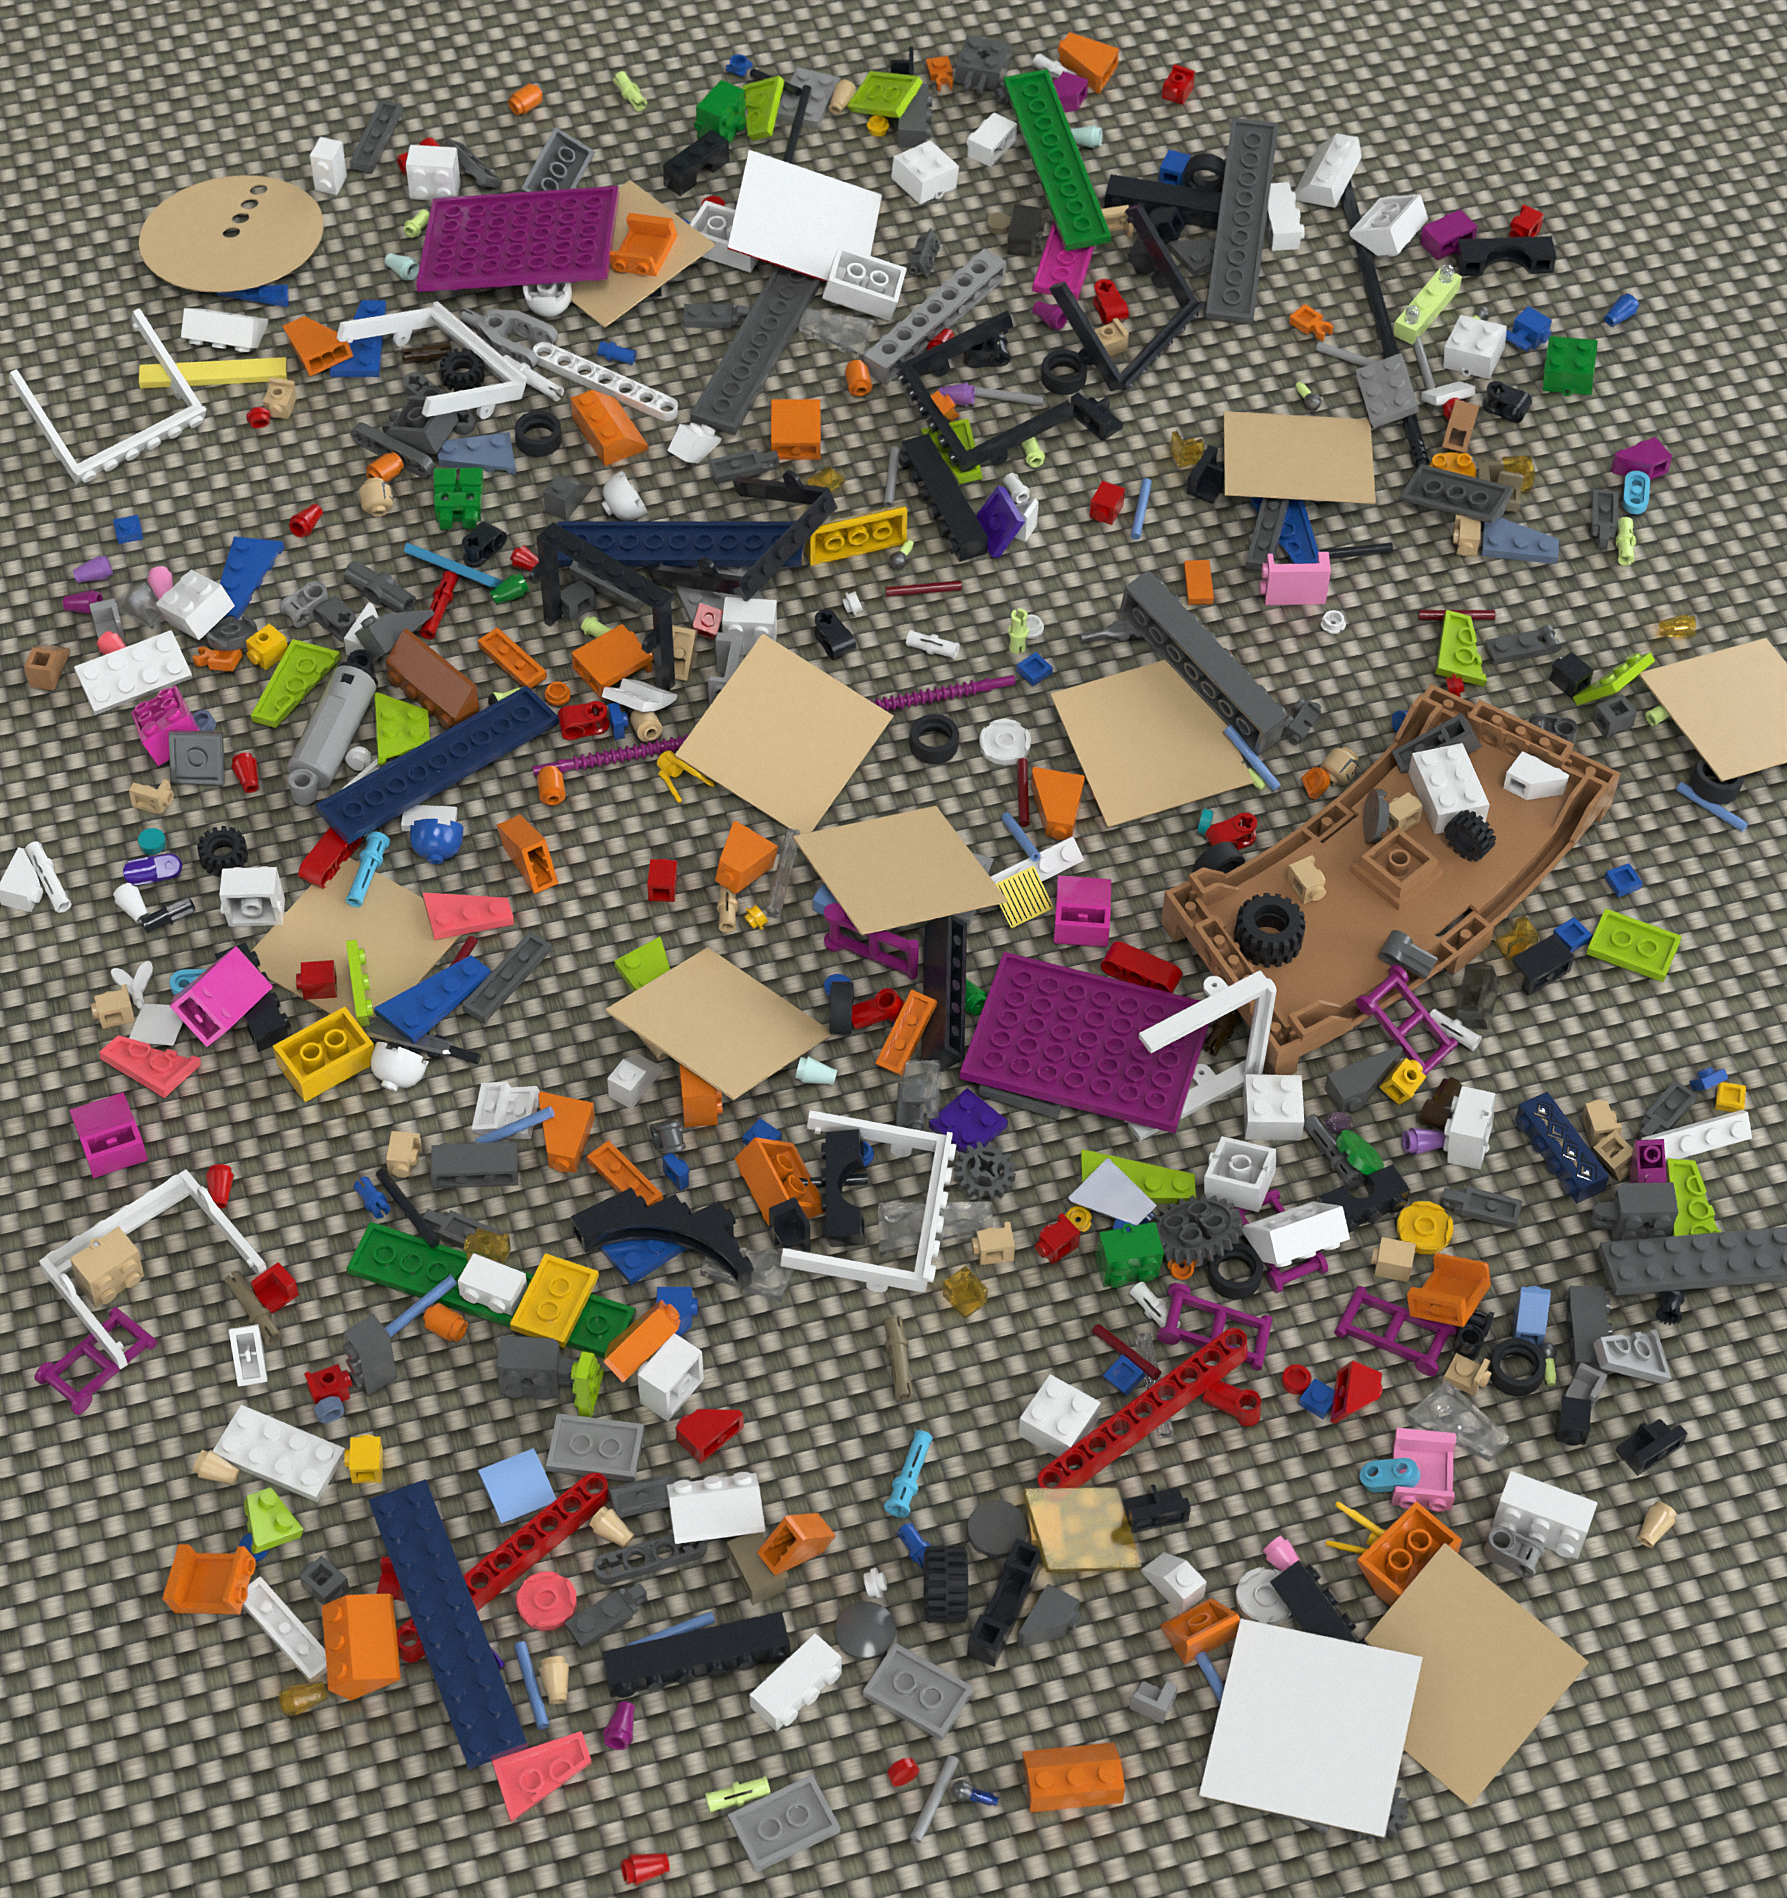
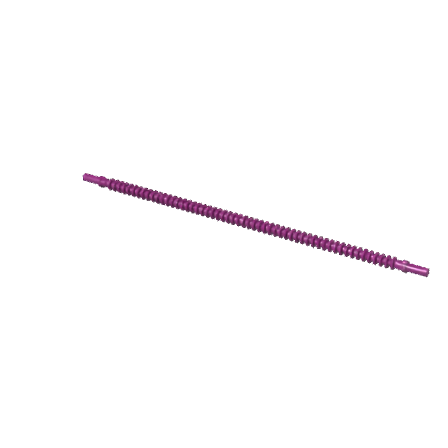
(936, 694)

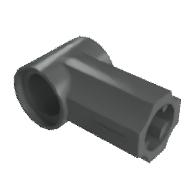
(1401, 951)

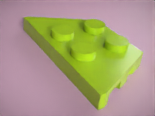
(398, 727)

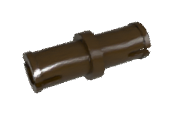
(425, 352)
(1221, 1031)

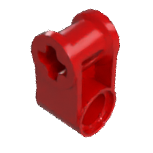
(1109, 302)
(581, 721)
(1233, 832)

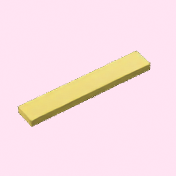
(216, 372)

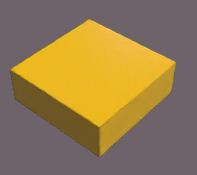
(1730, 1097)

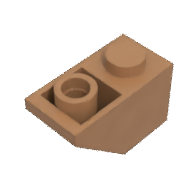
(1460, 426)
(45, 666)

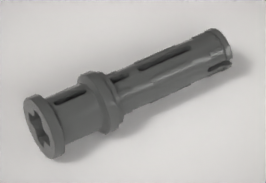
(1338, 1161)

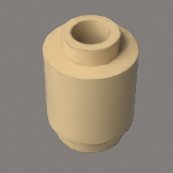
(646, 725)

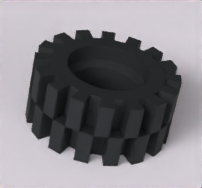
(461, 360)
(1470, 835)
(220, 839)

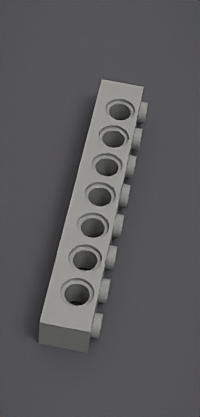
(936, 313)

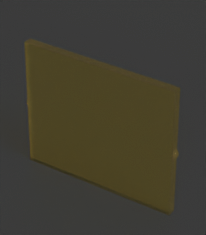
(1081, 1529)

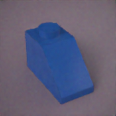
(683, 1302)

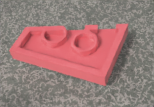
(465, 914)
(148, 1066)
(538, 1771)

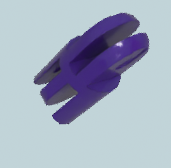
(152, 869)

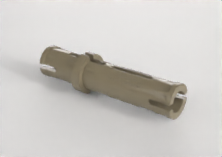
(253, 1308)
(897, 1348)

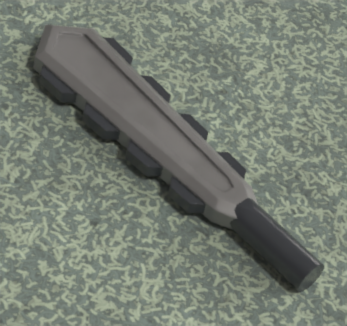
(434, 1046)

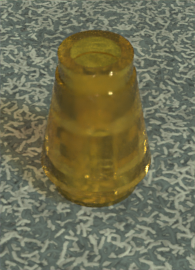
(1679, 626)
(301, 1697)

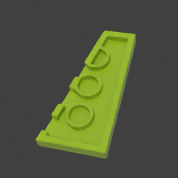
(293, 679)

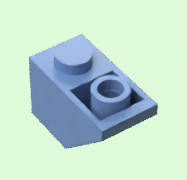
(1531, 1314)

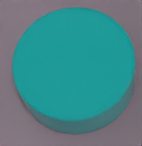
(1205, 821)
(151, 841)

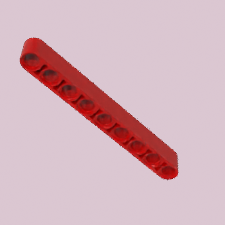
(1151, 1403)
(518, 1559)

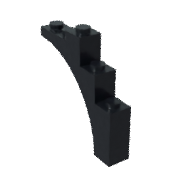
(628, 1219)

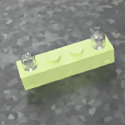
(1427, 304)

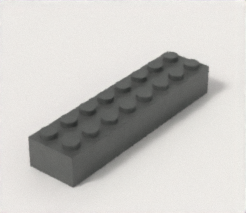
(1202, 662)

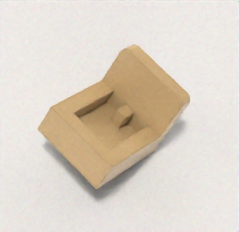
(1116, 220)

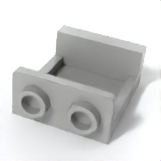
(729, 657)

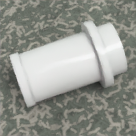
(1018, 492)

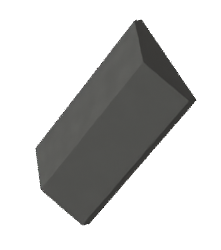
(558, 164)
(1457, 493)

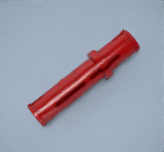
(442, 597)

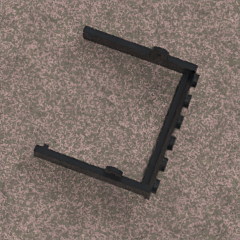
(1167, 276)
(937, 360)
(790, 490)
(635, 584)

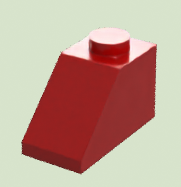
(1354, 1390)
(707, 1431)

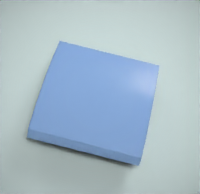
(517, 1486)

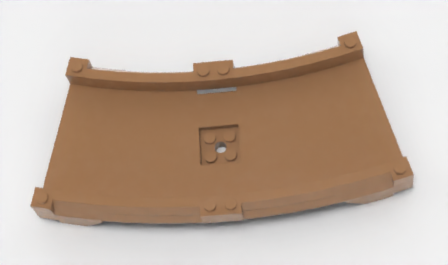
(1398, 884)

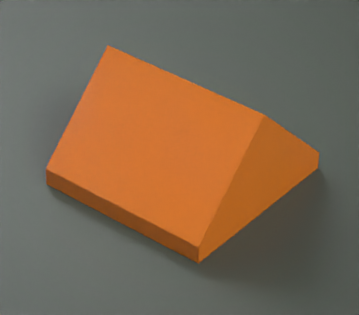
(1201, 1629)

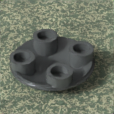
(865, 1630)

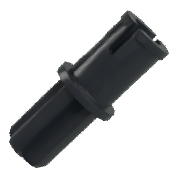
(168, 914)

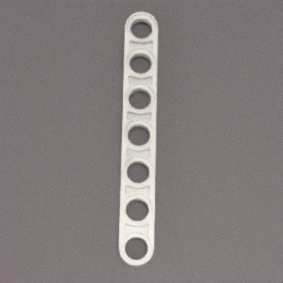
(613, 388)

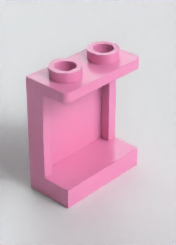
(1295, 582)
(1434, 1457)

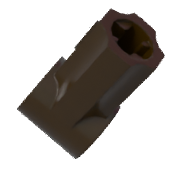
(1438, 1109)

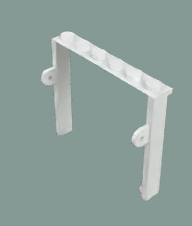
(402, 325)
(131, 447)
(1219, 1002)
(902, 1142)
(129, 1218)

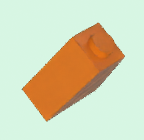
(1088, 59)
(316, 345)
(1057, 800)
(528, 852)
(744, 858)
(566, 1131)
(641, 1339)
(795, 1542)

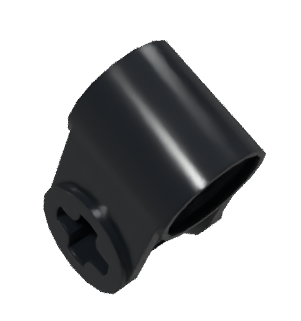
(987, 352)
(1508, 403)
(482, 544)
(833, 634)
(1474, 1332)

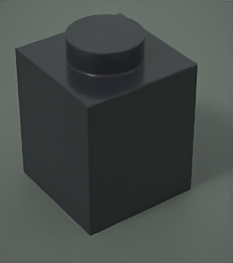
(1571, 674)
(1573, 1421)

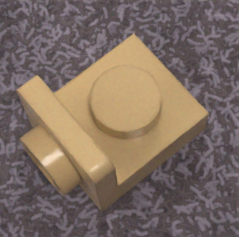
(151, 799)
(1468, 1374)

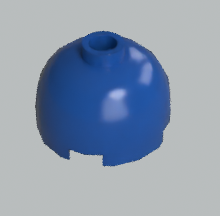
(436, 840)

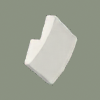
(639, 695)
(502, 1105)

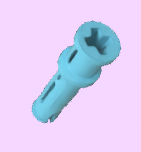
(370, 859)
(905, 1484)

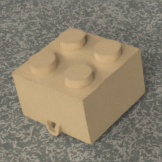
(108, 1268)

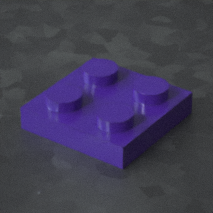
(1000, 521)
(969, 1121)

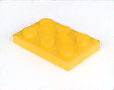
(554, 1299)

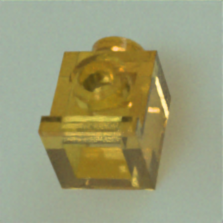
(488, 1245)

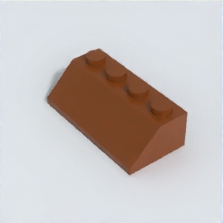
(431, 681)

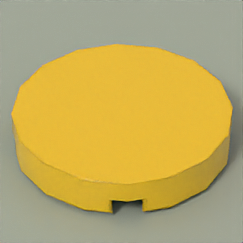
(1425, 1226)

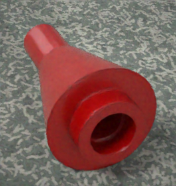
(523, 558)

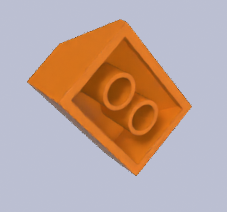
(606, 426)
(766, 1165)
(1404, 1551)
(360, 1644)
(1073, 1777)

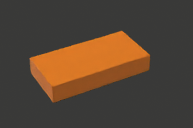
(1198, 582)

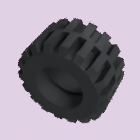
(1274, 913)
(945, 1584)

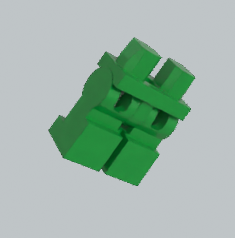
(458, 498)

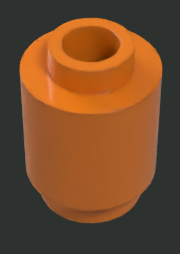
(525, 99)
(858, 378)
(385, 467)
(551, 785)
(445, 1322)

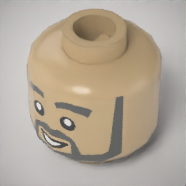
(376, 497)
(1341, 765)

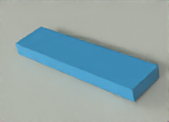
(452, 565)

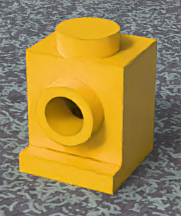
(1403, 1080)

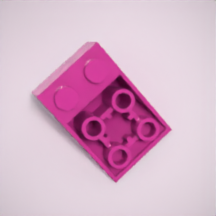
(158, 717)
(1082, 911)
(220, 996)
(108, 1135)

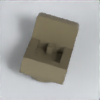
(1490, 470)
(1515, 481)

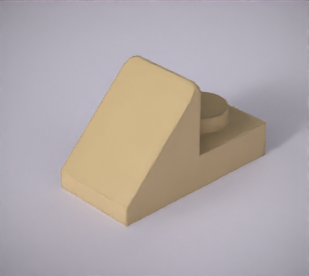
(684, 655)

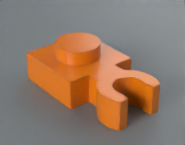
(940, 70)
(1309, 320)
(945, 405)
(217, 659)

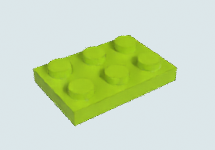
(884, 94)
(1634, 945)

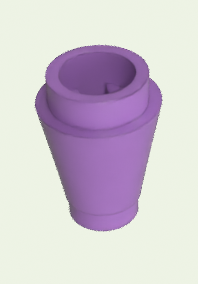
(961, 394)
(93, 570)
(1422, 1140)

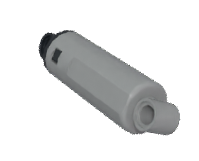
(332, 727)

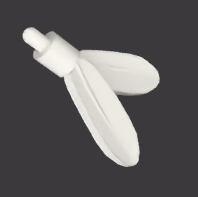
(138, 985)

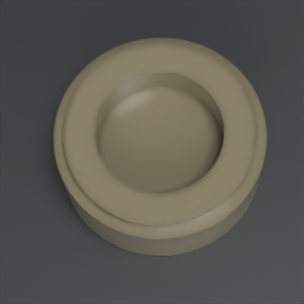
(998, 223)

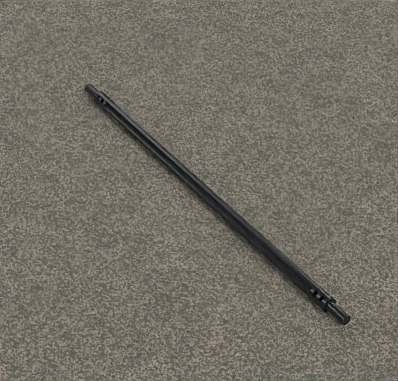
(1381, 318)

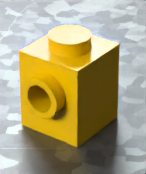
(266, 647)
(364, 1459)

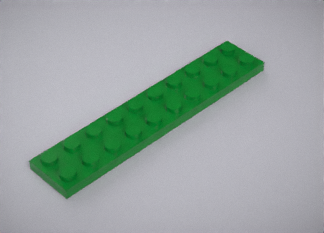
(1057, 160)
(415, 1269)

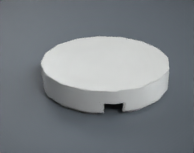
(1004, 742)
(1258, 1598)

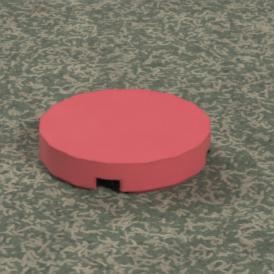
(546, 1601)

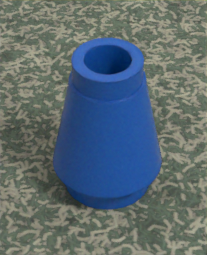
(1622, 309)

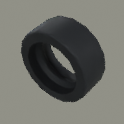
(1205, 162)
(1061, 385)
(539, 447)
(936, 723)
(1710, 790)
(1220, 857)
(841, 1007)
(1231, 1289)
(1520, 1348)

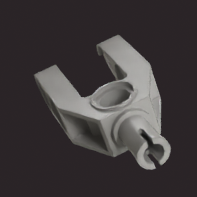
(498, 323)

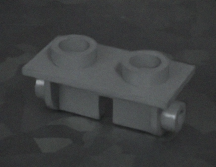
(924, 254)
(1306, 712)
(909, 1114)

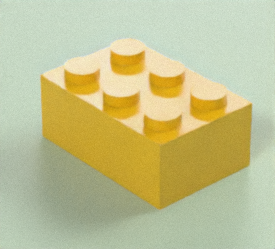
(324, 1054)

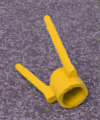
(673, 766)
(1376, 1531)

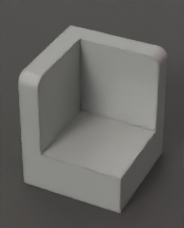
(106, 617)
(1587, 1384)
(1154, 1701)

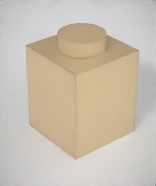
(1393, 1259)

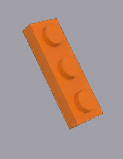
(512, 658)
(906, 1032)
(622, 1173)

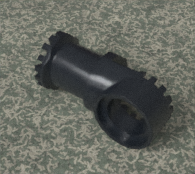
(1670, 1306)

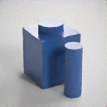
(1529, 329)

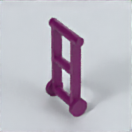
(836, 941)
(1369, 1006)
(1274, 1276)
(1172, 1335)
(1424, 1363)
(81, 1400)

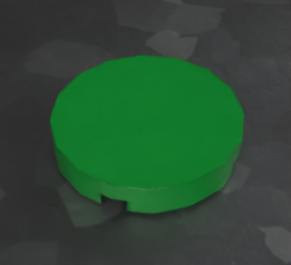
(1360, 1152)

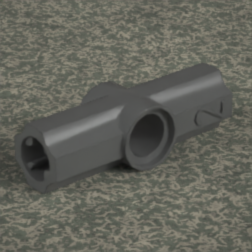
(379, 587)

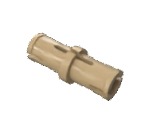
(727, 918)

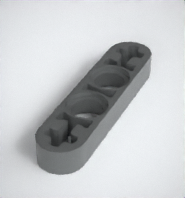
(427, 388)
(382, 443)
(652, 1562)

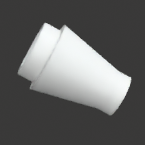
(130, 901)

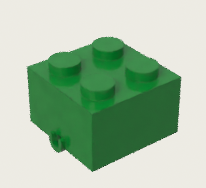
(721, 111)
(1570, 365)
(1129, 1255)

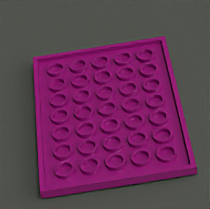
(518, 239)
(1079, 1044)

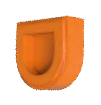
(1316, 782)

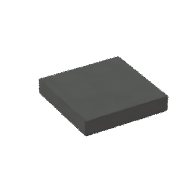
(196, 757)

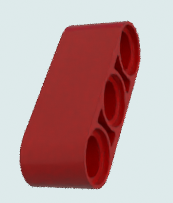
(325, 858)
(1140, 968)

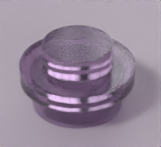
(1338, 1122)

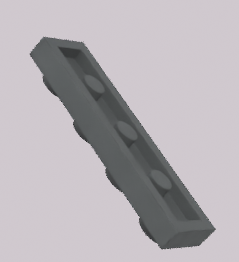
(376, 136)
(1267, 531)
(506, 977)

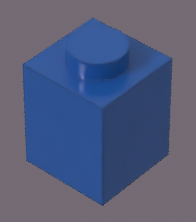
(1173, 168)

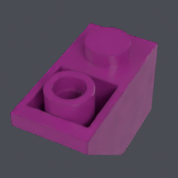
(1071, 91)
(1645, 456)
(1648, 1162)

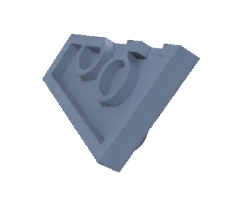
(483, 451)
(1518, 542)

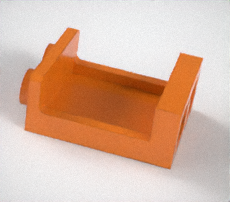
(644, 245)
(796, 429)
(610, 659)
(1450, 1291)
(208, 1581)

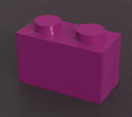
(1442, 235)

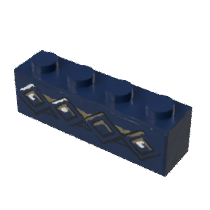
(1561, 1147)

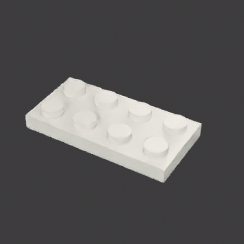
(133, 672)
(279, 1453)

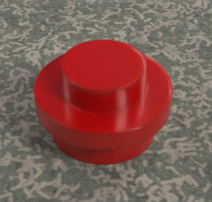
(258, 417)
(1455, 685)

